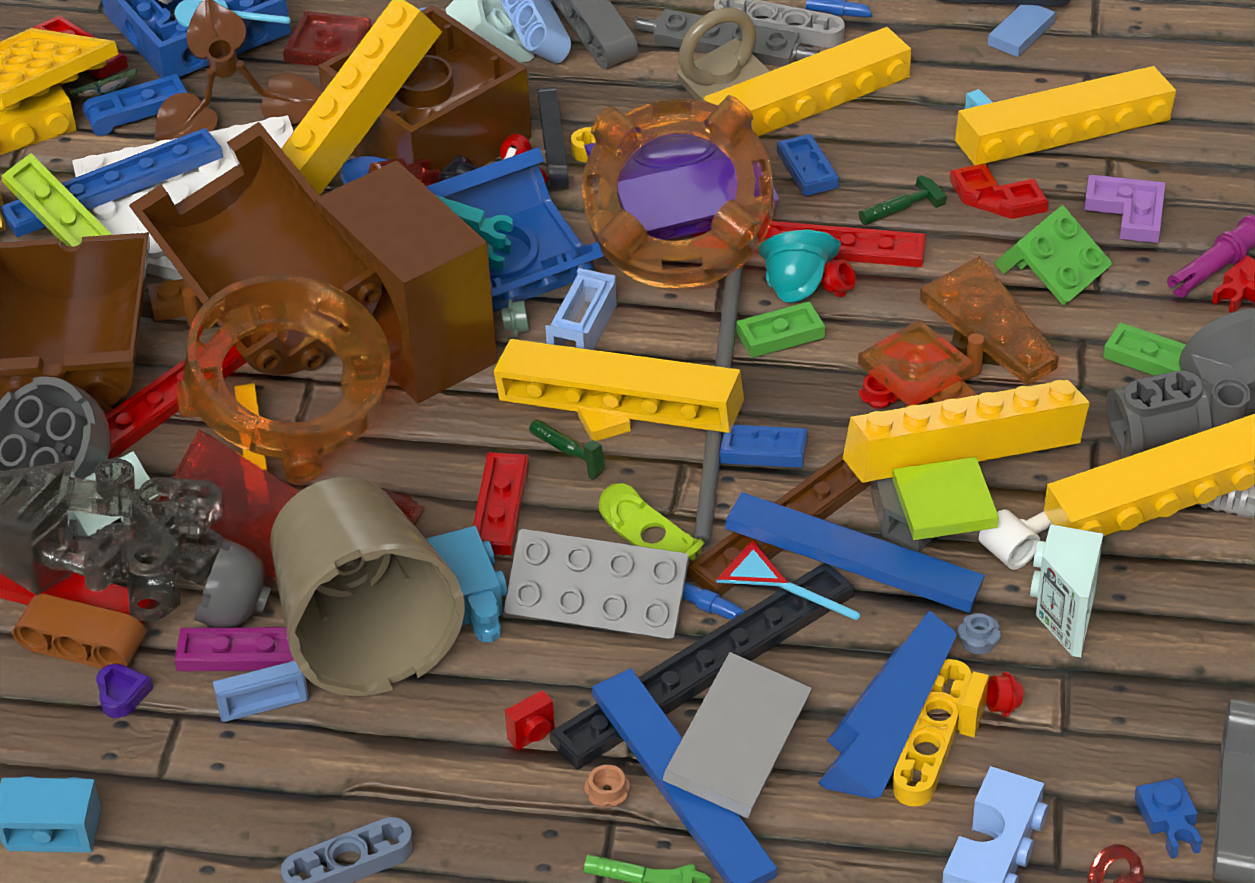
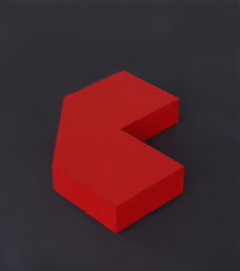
(980, 190)

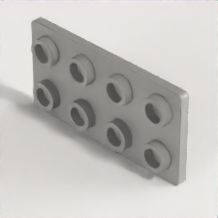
(596, 584)

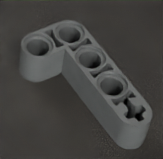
(600, 30)
(1236, 797)

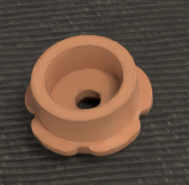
(605, 778)

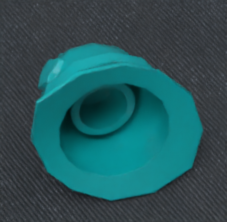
(797, 262)

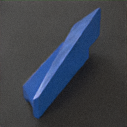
(887, 711)

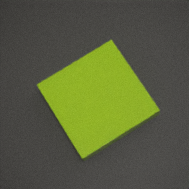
(945, 498)

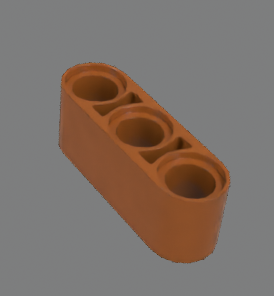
(78, 632)

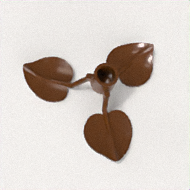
(216, 36)

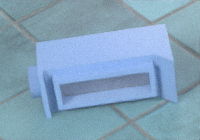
(584, 310)

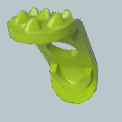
(632, 516)

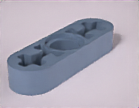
(373, 834)

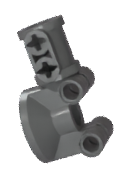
(1209, 390)

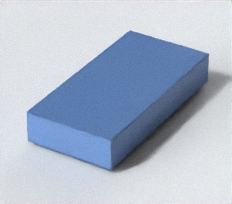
(1021, 29)
(260, 691)

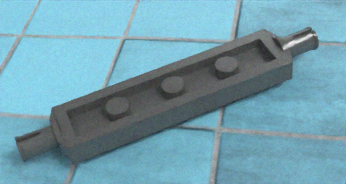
(771, 45)

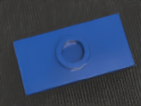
(807, 165)
(764, 446)

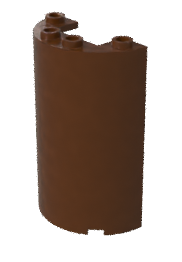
(253, 225)

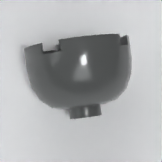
(233, 588)

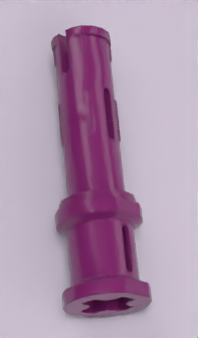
(1228, 248)

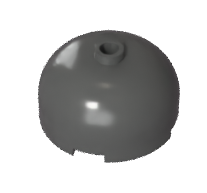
(52, 424)

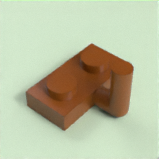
(173, 300)

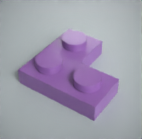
(1136, 199)

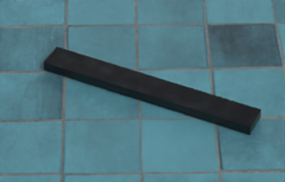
(697, 666)

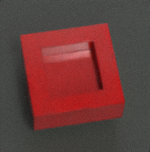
(530, 720)

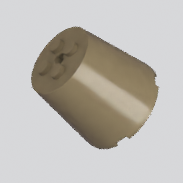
(361, 589)

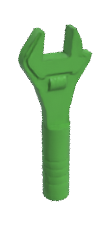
(640, 874)

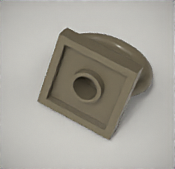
(726, 64)

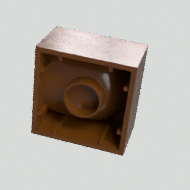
(452, 104)
(431, 275)

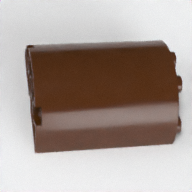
(72, 312)

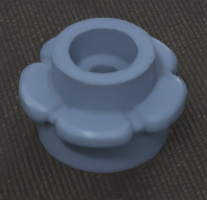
(979, 633)

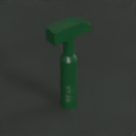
(927, 189)
(590, 453)

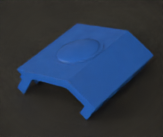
(543, 244)

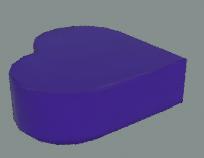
(121, 689)

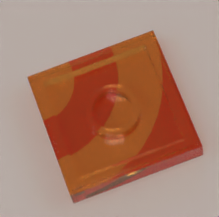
(915, 363)

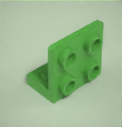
(1059, 255)

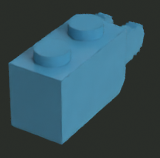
(480, 584)
(48, 814)

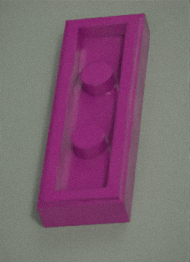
(231, 649)

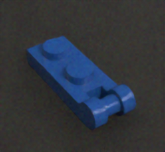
(130, 103)

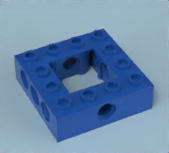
(164, 41)

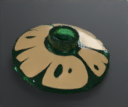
(104, 85)

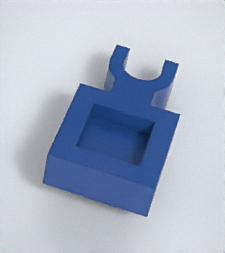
(1169, 810)

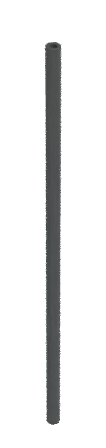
(713, 442)

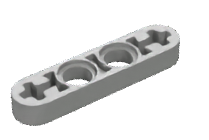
(816, 27)

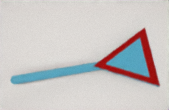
(756, 569)

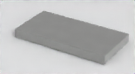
(737, 735)

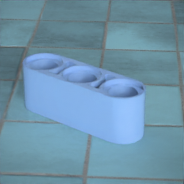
(539, 28)

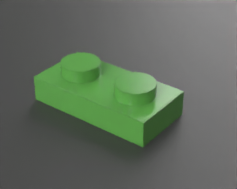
(780, 329)
(1143, 350)

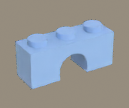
(1008, 811)

